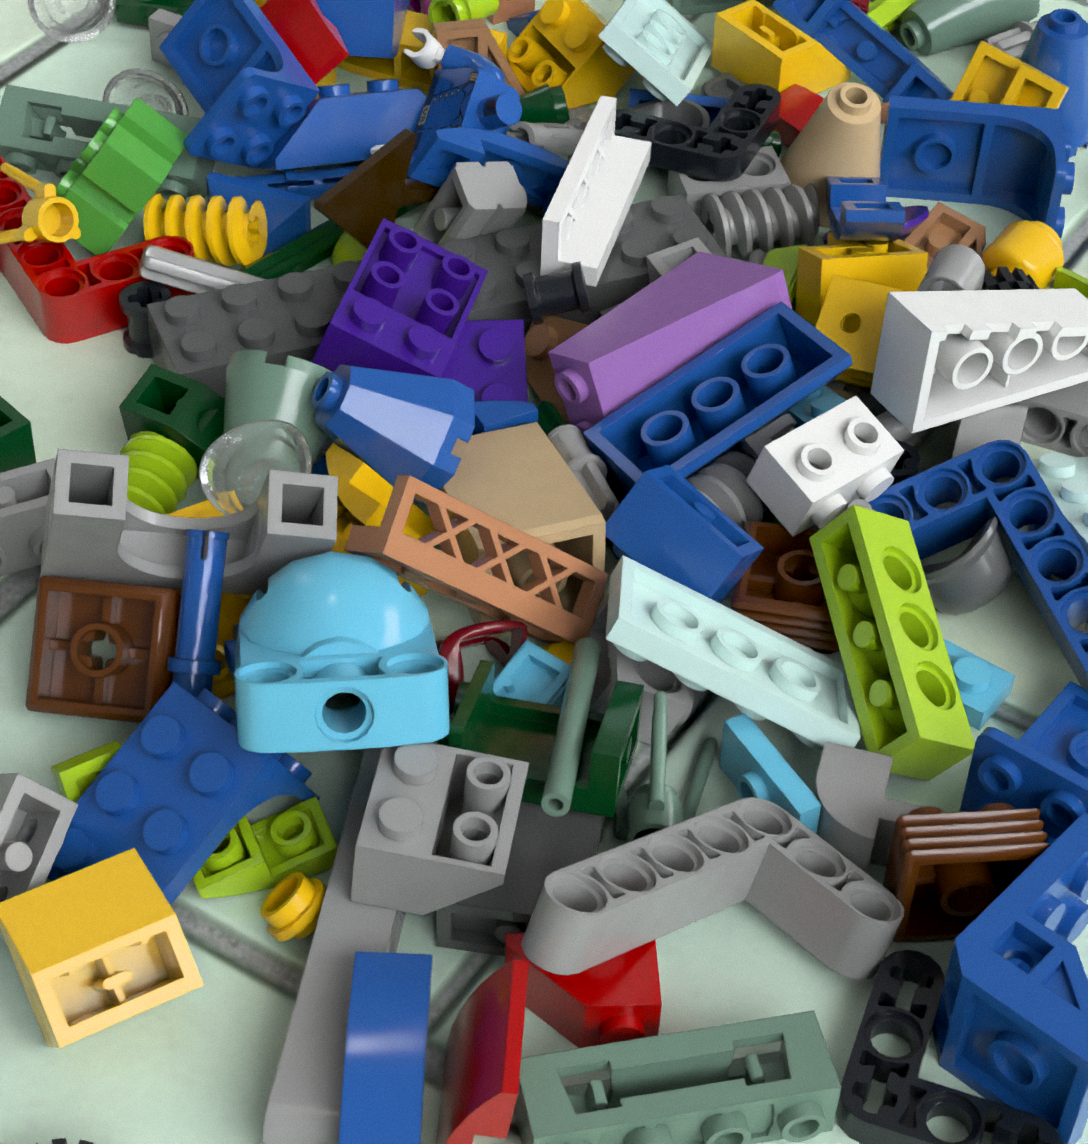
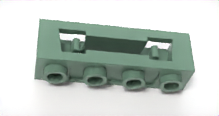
(35, 140)
(685, 1088)

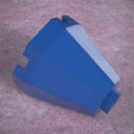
(396, 420)

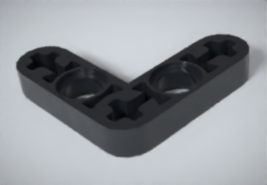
(713, 152)
(908, 1099)

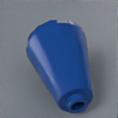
(1061, 51)

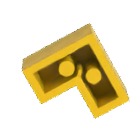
(877, 262)

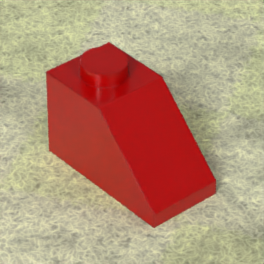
(600, 1004)

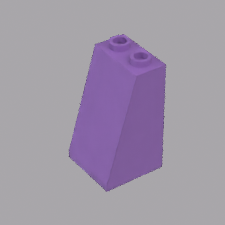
(660, 332)

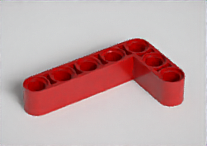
(65, 295)

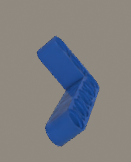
(1015, 504)

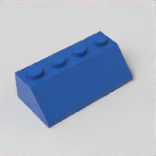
(717, 398)

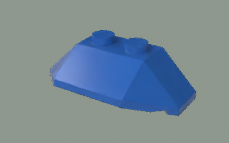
(347, 124)

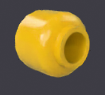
(1028, 247)

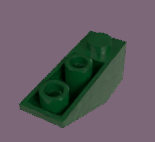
(175, 409)

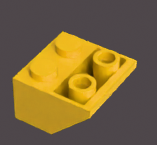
(565, 50)
(771, 51)
(97, 948)

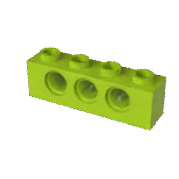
(891, 643)

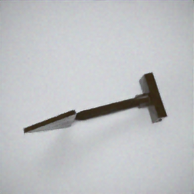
(378, 191)

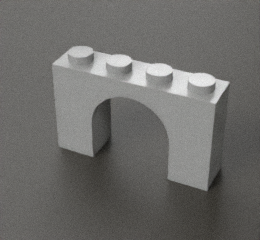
(108, 538)

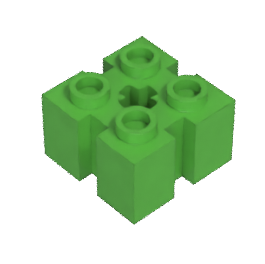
(119, 172)

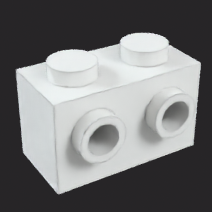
(825, 466)

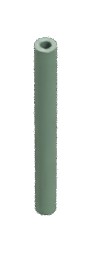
(571, 728)

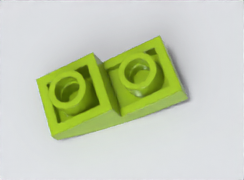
(268, 851)

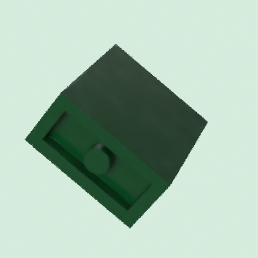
(528, 732)

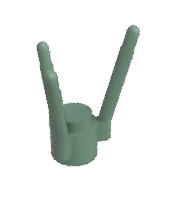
(655, 803)

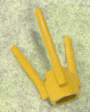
(43, 217)

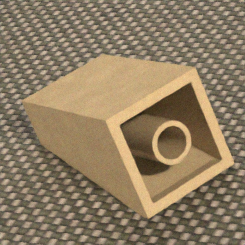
(529, 486)

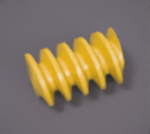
(216, 231)

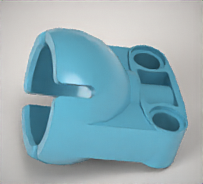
(331, 630)

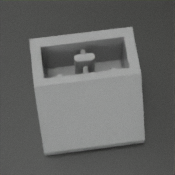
(436, 827)

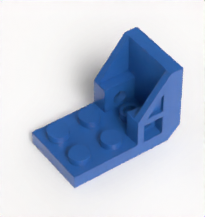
(1019, 993)

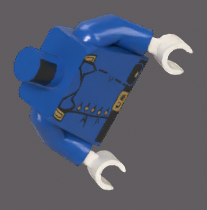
(462, 94)

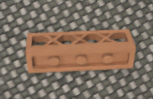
(468, 583)

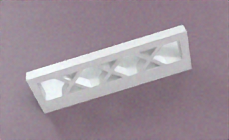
(593, 196)

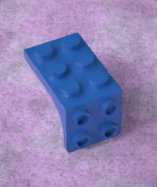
(239, 78)
(979, 156)
(1040, 769)
(175, 791)

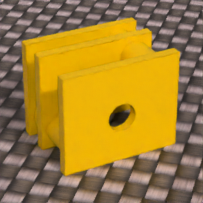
(854, 321)

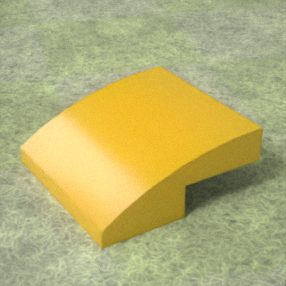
(1006, 80)
(368, 493)

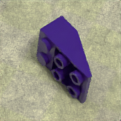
(402, 306)

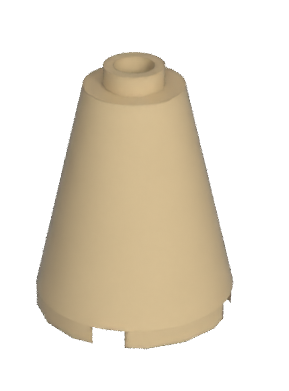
(837, 141)

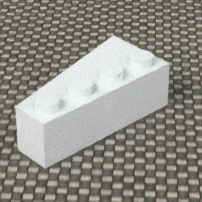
(977, 351)

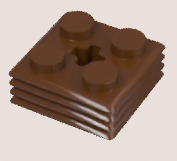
(785, 588)
(75, 614)
(957, 864)

